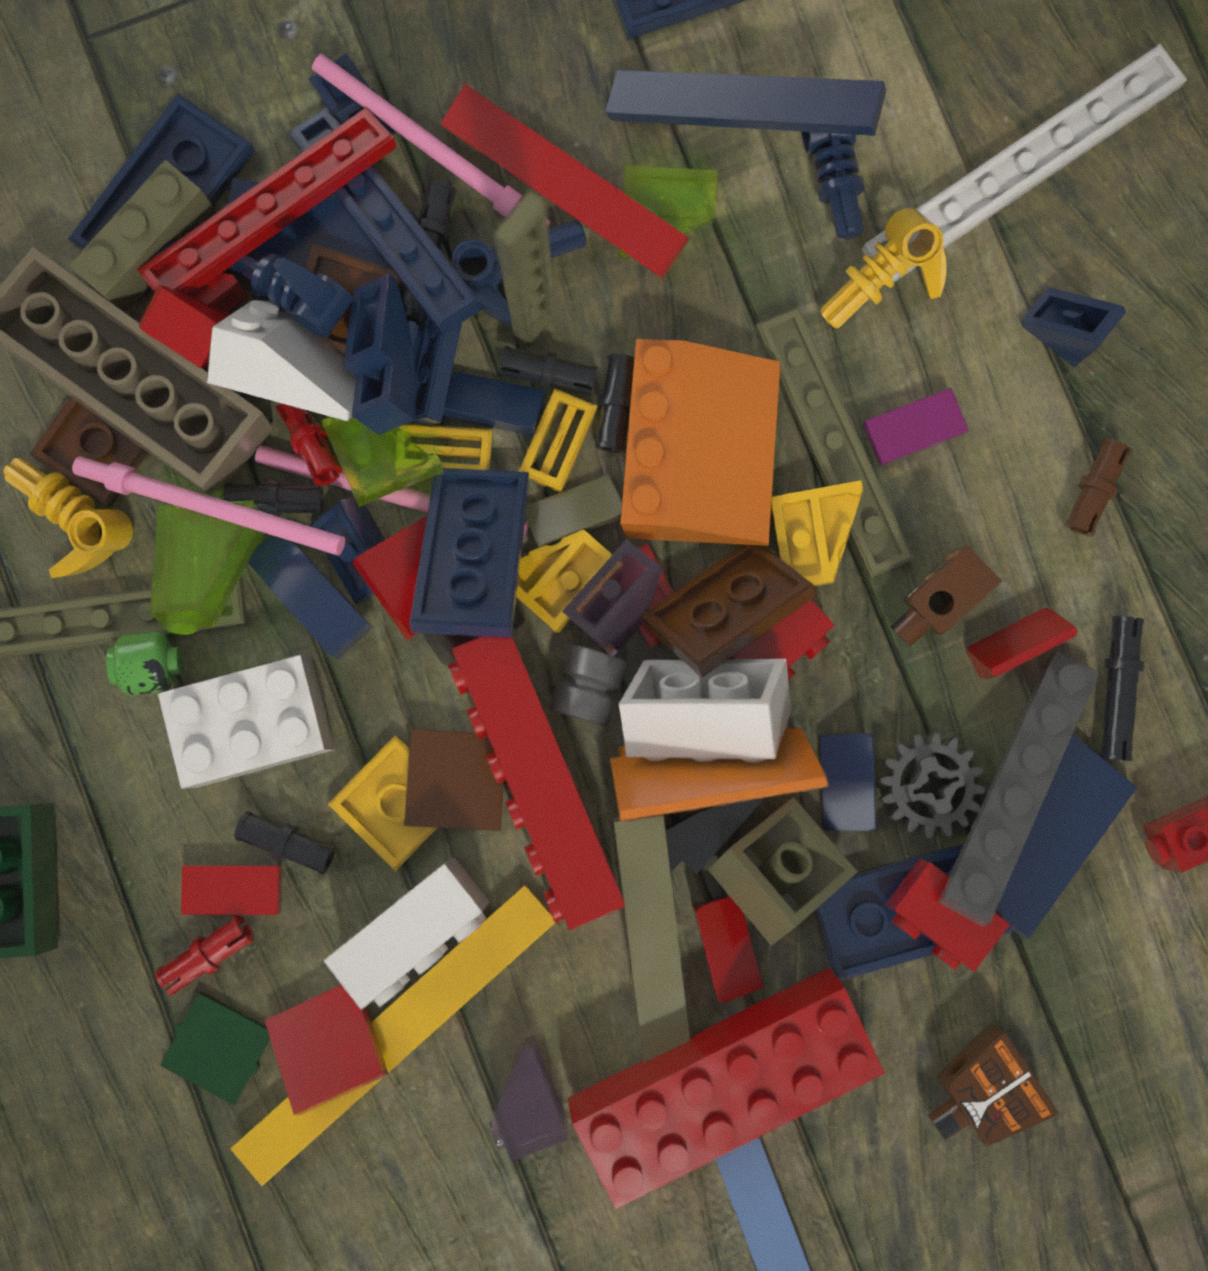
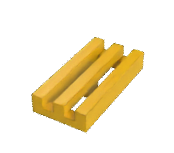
(457, 433)
(543, 476)

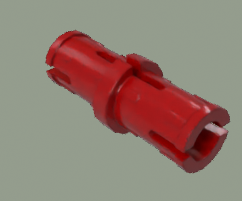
(311, 443)
(204, 955)

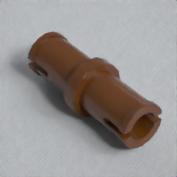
(1098, 487)

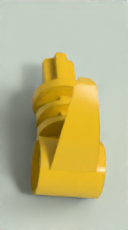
(894, 257)
(75, 514)

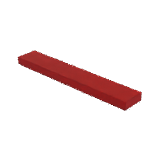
(565, 181)
(270, 205)

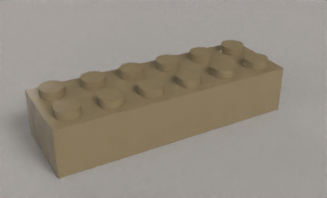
(127, 375)

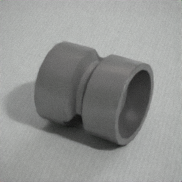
(588, 685)

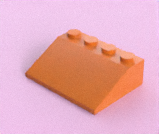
(700, 444)
(684, 784)

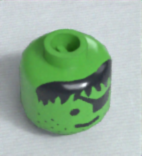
(143, 663)

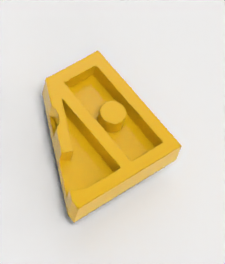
(815, 528)
(557, 574)

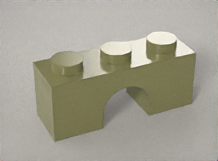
(156, 213)

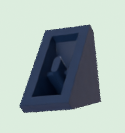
(1071, 323)

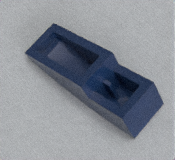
(380, 357)
(309, 595)

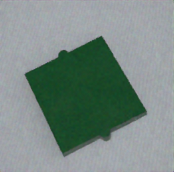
(217, 1048)

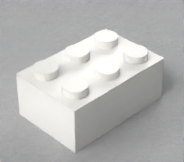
(726, 714)
(246, 722)
(409, 935)

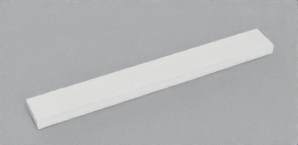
(1048, 148)

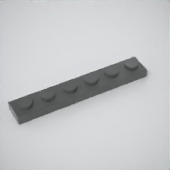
(1018, 789)

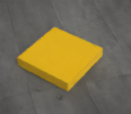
(376, 805)

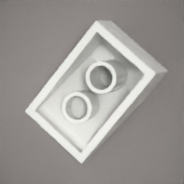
(280, 361)

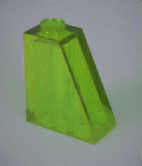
(197, 566)

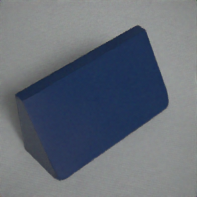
(494, 403)
(360, 535)
(849, 772)

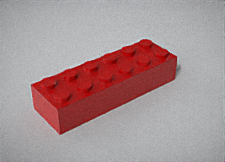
(538, 779)
(723, 1087)

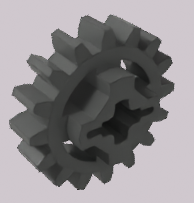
(938, 802)

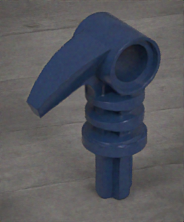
(838, 179)
(484, 286)
(310, 298)

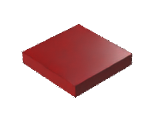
(392, 572)
(325, 1049)

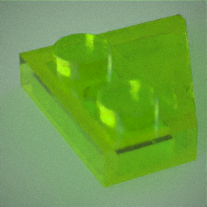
(674, 194)
(380, 462)

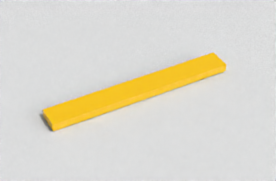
(406, 1025)

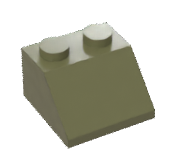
(782, 871)

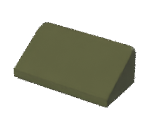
(579, 508)

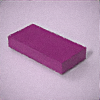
(915, 427)

